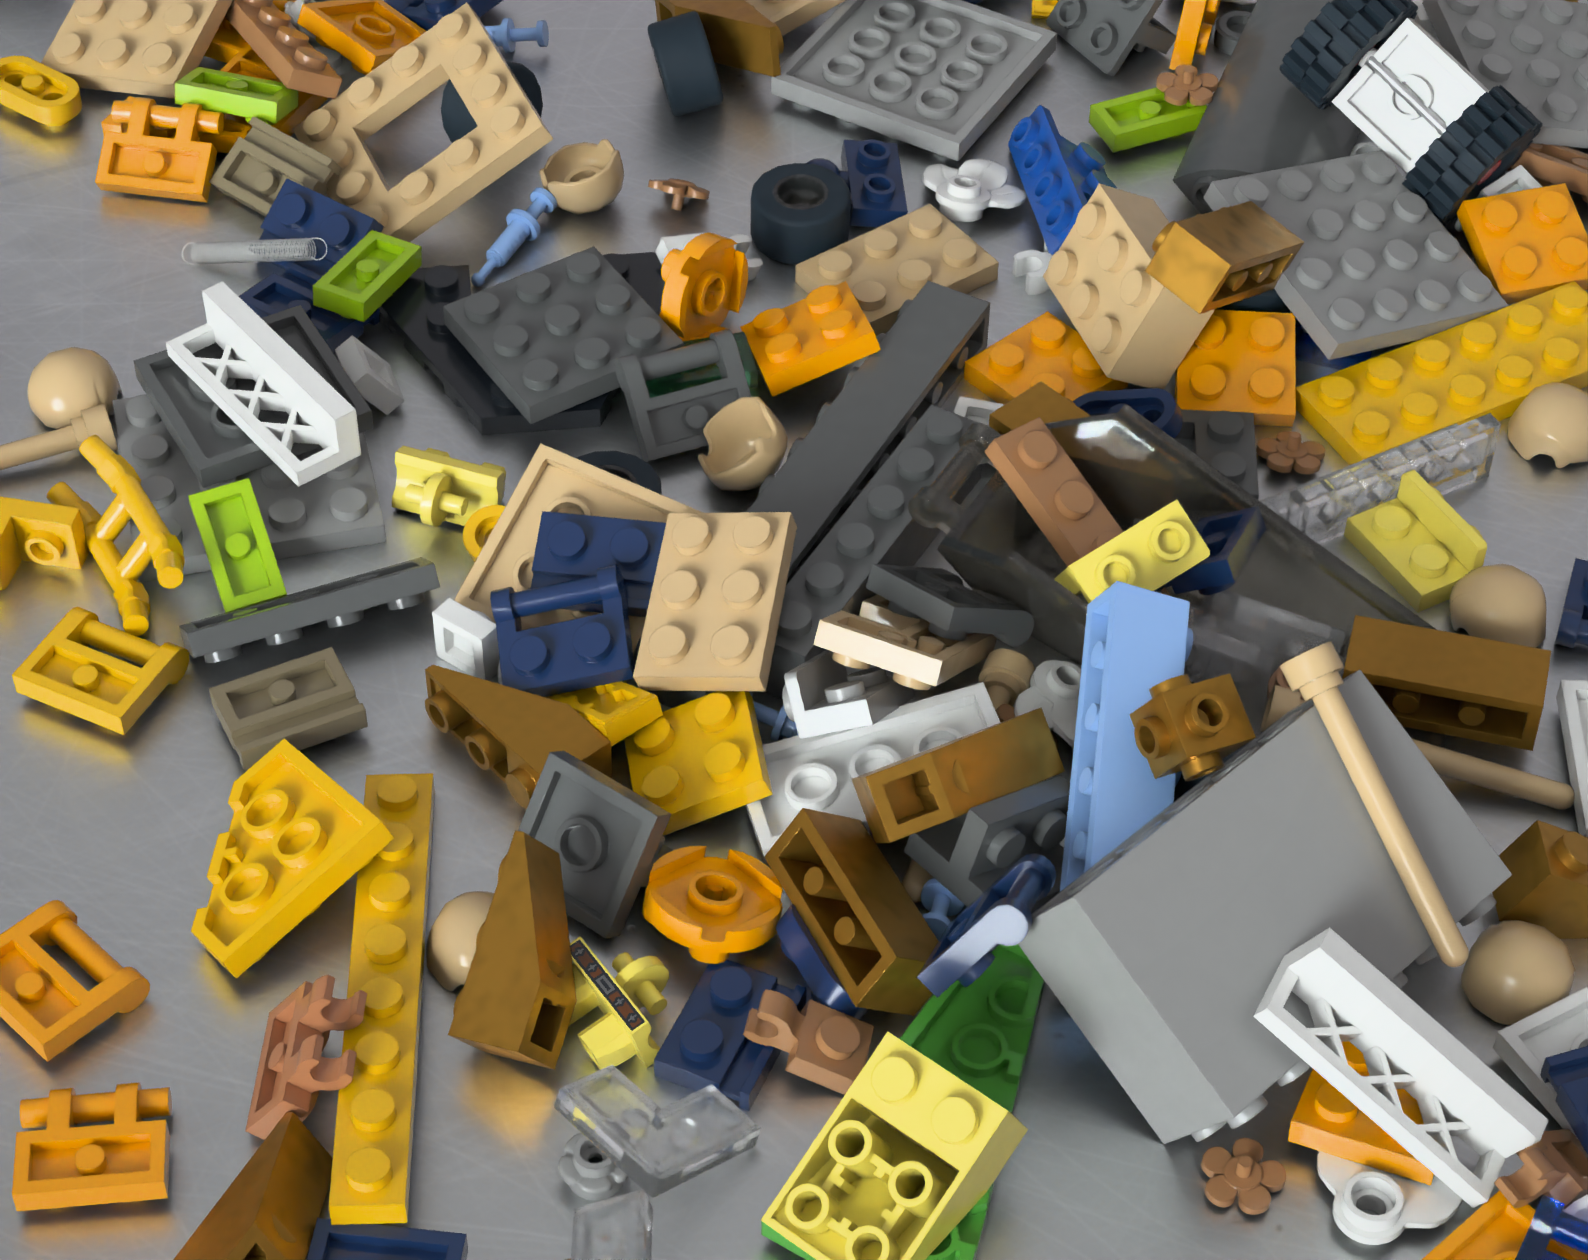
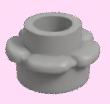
(588, 1179)

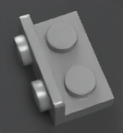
(828, 700)

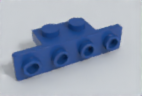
(1055, 174)

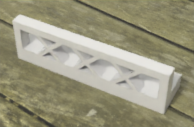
(282, 384)
(1401, 1051)

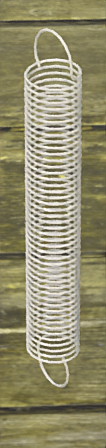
(252, 247)

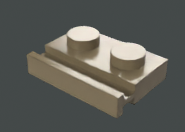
(262, 163)
(296, 700)

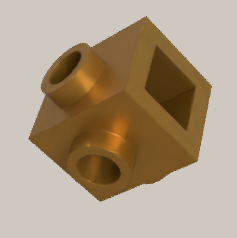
(1191, 726)

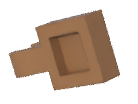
(820, 1040)
(1551, 1168)

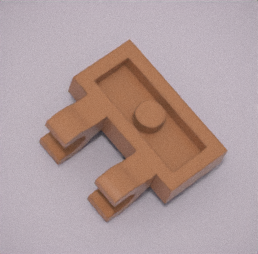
(291, 1057)

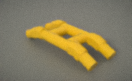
(152, 543)

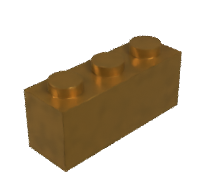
(1222, 256)
(1452, 680)
(855, 910)

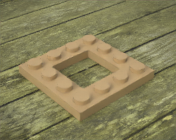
(504, 134)

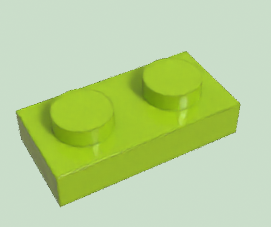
(236, 94)
(1142, 119)
(367, 276)
(237, 545)

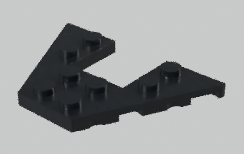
(418, 317)

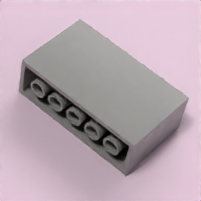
(1193, 912)

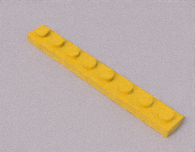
(388, 964)

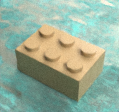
(1119, 309)

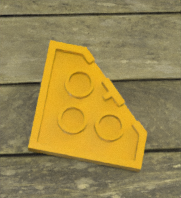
(283, 855)

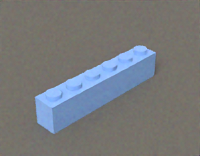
(1129, 646)

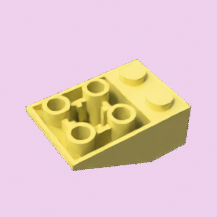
(895, 1162)

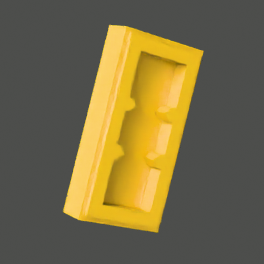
(614, 708)

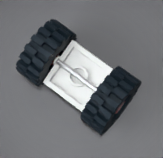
(1410, 99)

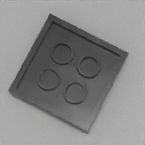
(557, 332)
(205, 433)

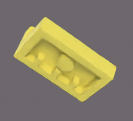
(1417, 542)
(1140, 556)

